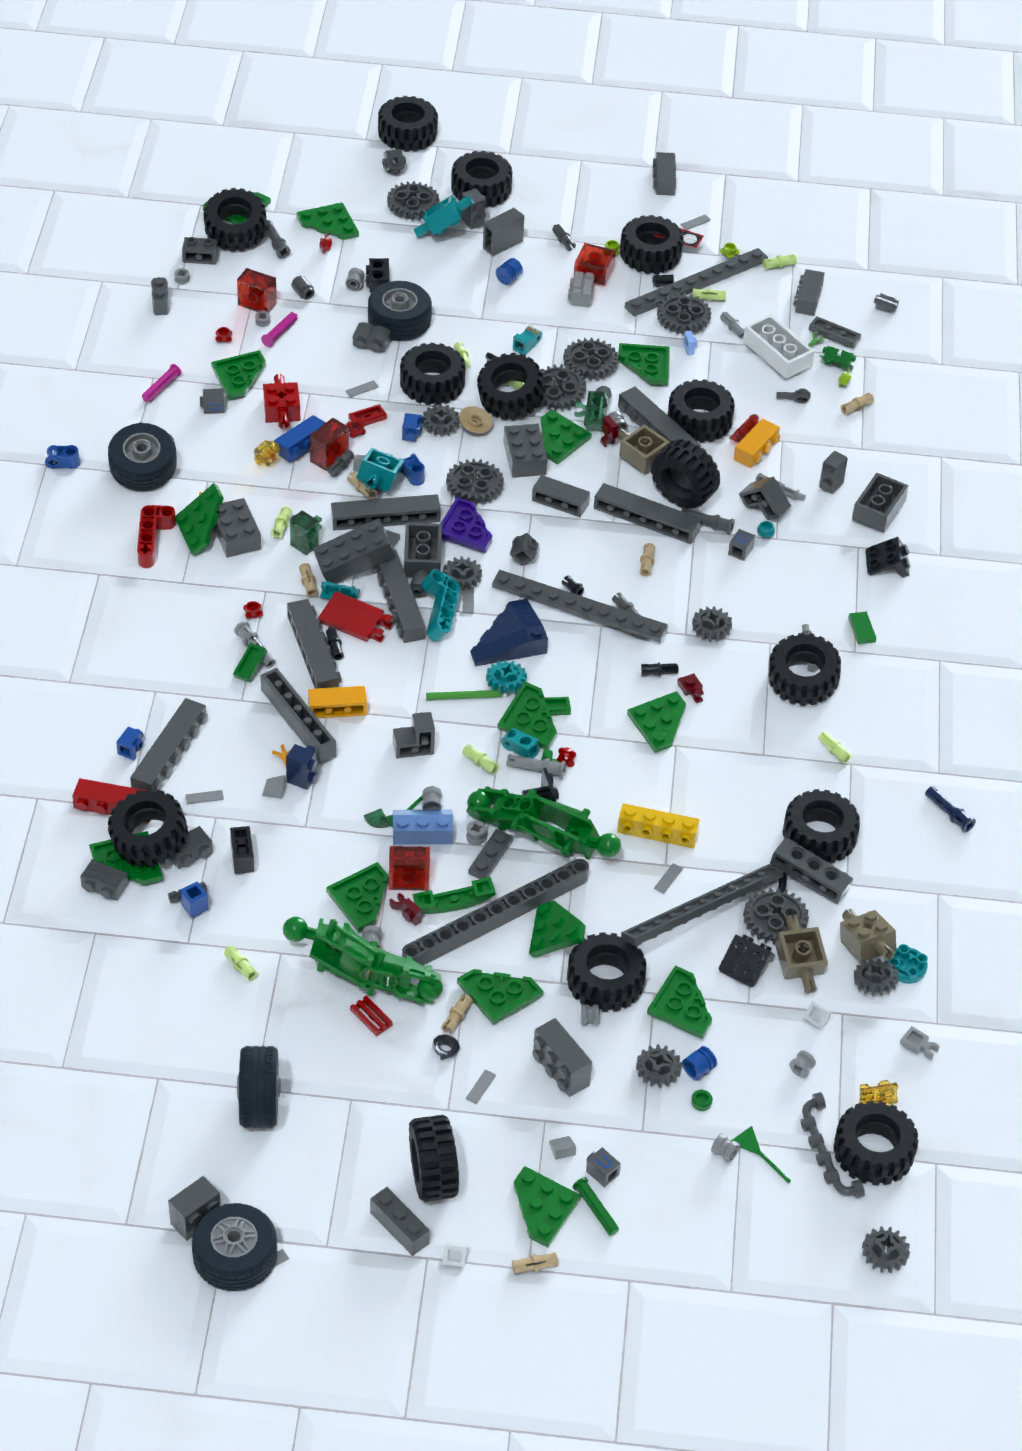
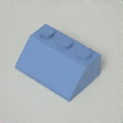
(422, 827)

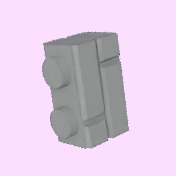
(581, 289)

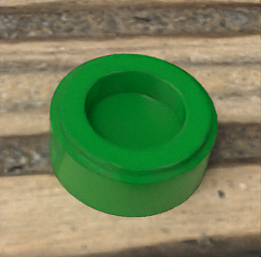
(701, 1100)

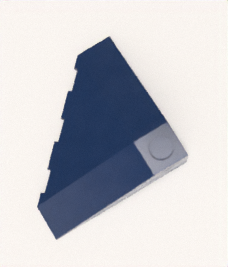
(513, 636)

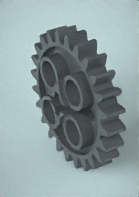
(412, 199)
(684, 313)
(591, 358)
(563, 390)
(487, 484)
(767, 913)

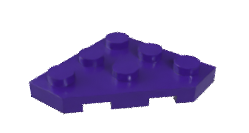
(465, 526)

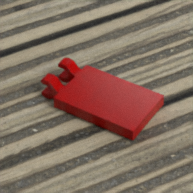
(355, 617)

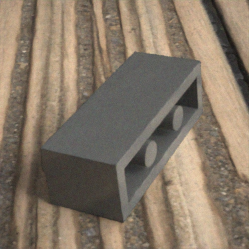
(664, 173)
(808, 292)
(560, 496)
(399, 1221)

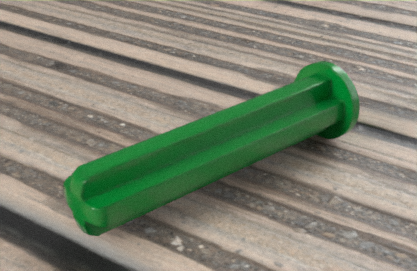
(596, 1206)

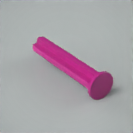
(282, 326)
(161, 383)

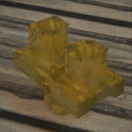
(883, 1092)

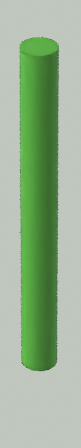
(463, 694)

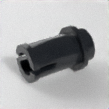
(662, 279)
(573, 586)

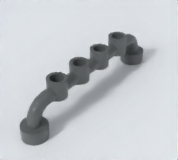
(824, 1157)

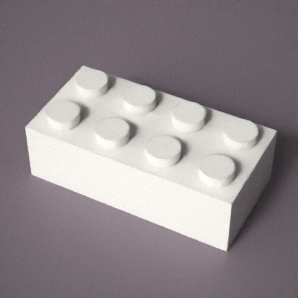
(778, 346)

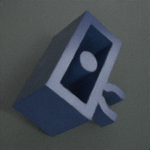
(301, 766)

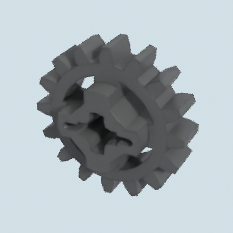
(440, 419)
(464, 572)
(712, 623)
(876, 977)
(658, 1065)
(897, 1249)

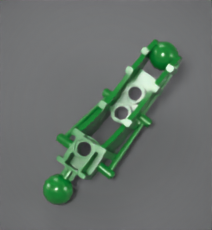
(522, 815)
(364, 963)

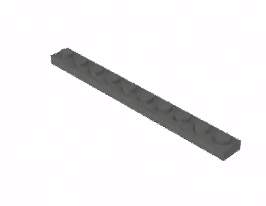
(696, 281)
(580, 605)
(702, 904)

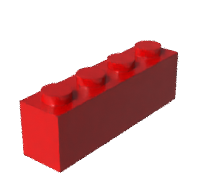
(99, 796)

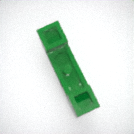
(455, 899)

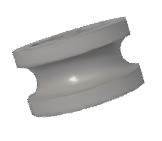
(181, 276)
(262, 318)

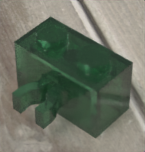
(594, 410)
(304, 532)

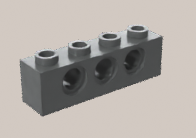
(811, 870)

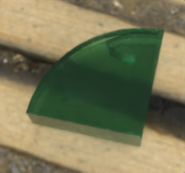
(377, 819)

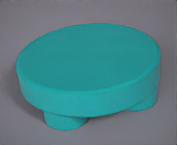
(910, 964)

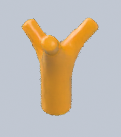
(282, 755)

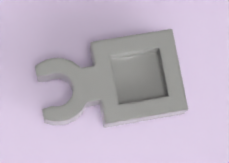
(918, 1041)

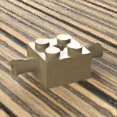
(640, 447)
(867, 935)
(801, 953)

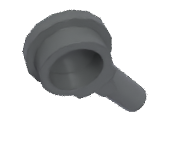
(801, 395)

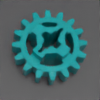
(506, 676)

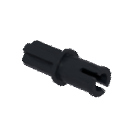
(334, 643)
(658, 669)

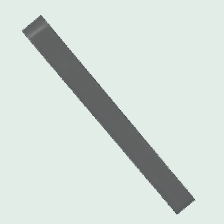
(497, 912)

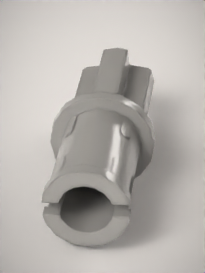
(733, 324)

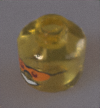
(266, 453)

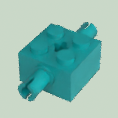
(443, 215)
(379, 470)

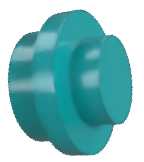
(766, 529)

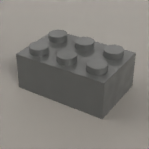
(525, 450)
(880, 502)
(237, 528)
(422, 547)
(562, 1057)

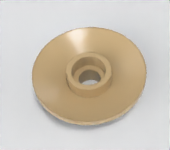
(475, 419)

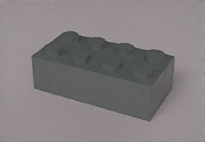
(354, 552)

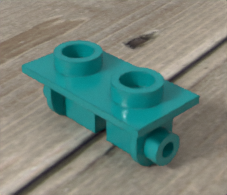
(328, 589)

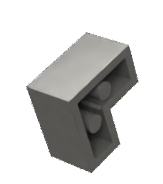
(766, 495)
(415, 740)
(192, 1204)

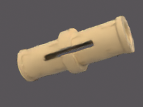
(857, 403)
(360, 487)
(647, 559)
(308, 580)
(456, 1013)
(549, 1261)

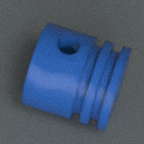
(509, 271)
(699, 1063)

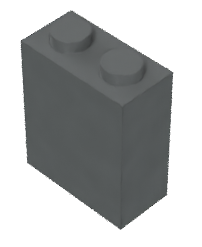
(503, 231)

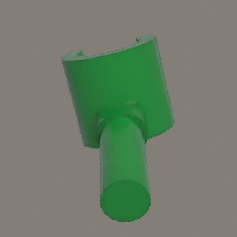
(547, 753)

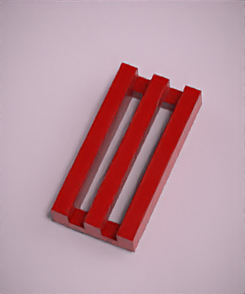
(369, 415)
(373, 1013)

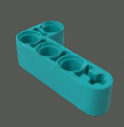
(446, 596)

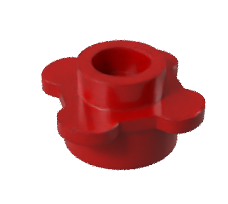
(325, 243)
(223, 335)
(360, 428)
(253, 610)
(569, 753)

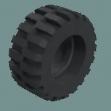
(407, 123)
(486, 173)
(235, 203)
(637, 246)
(432, 359)
(505, 369)
(702, 396)
(685, 473)
(804, 688)
(826, 808)
(153, 847)
(607, 993)
(433, 1158)
(868, 1164)

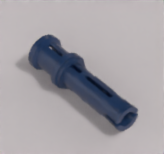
(955, 813)

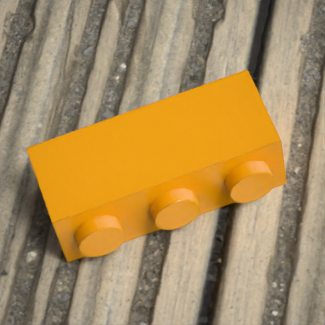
(757, 443)
(338, 701)

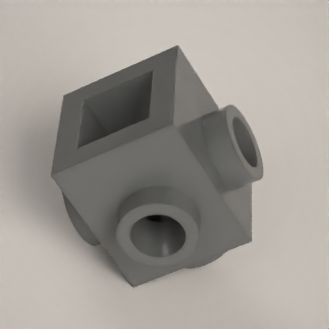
(394, 155)
(524, 548)

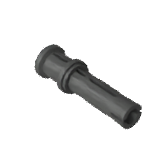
(278, 243)
(716, 522)

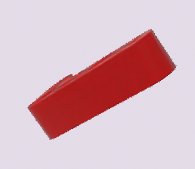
(152, 519)

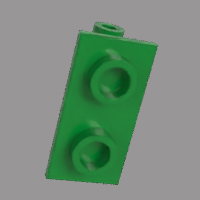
(844, 359)

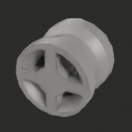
(473, 837)
(589, 1014)
(802, 1063)

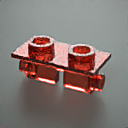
(745, 428)

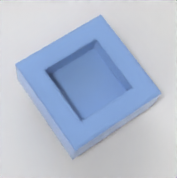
(689, 342)

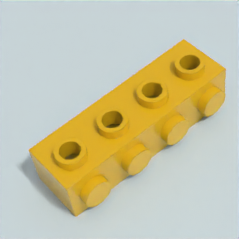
(658, 825)

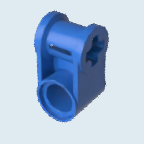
(64, 457)
(413, 470)

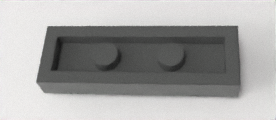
(835, 332)
(490, 854)

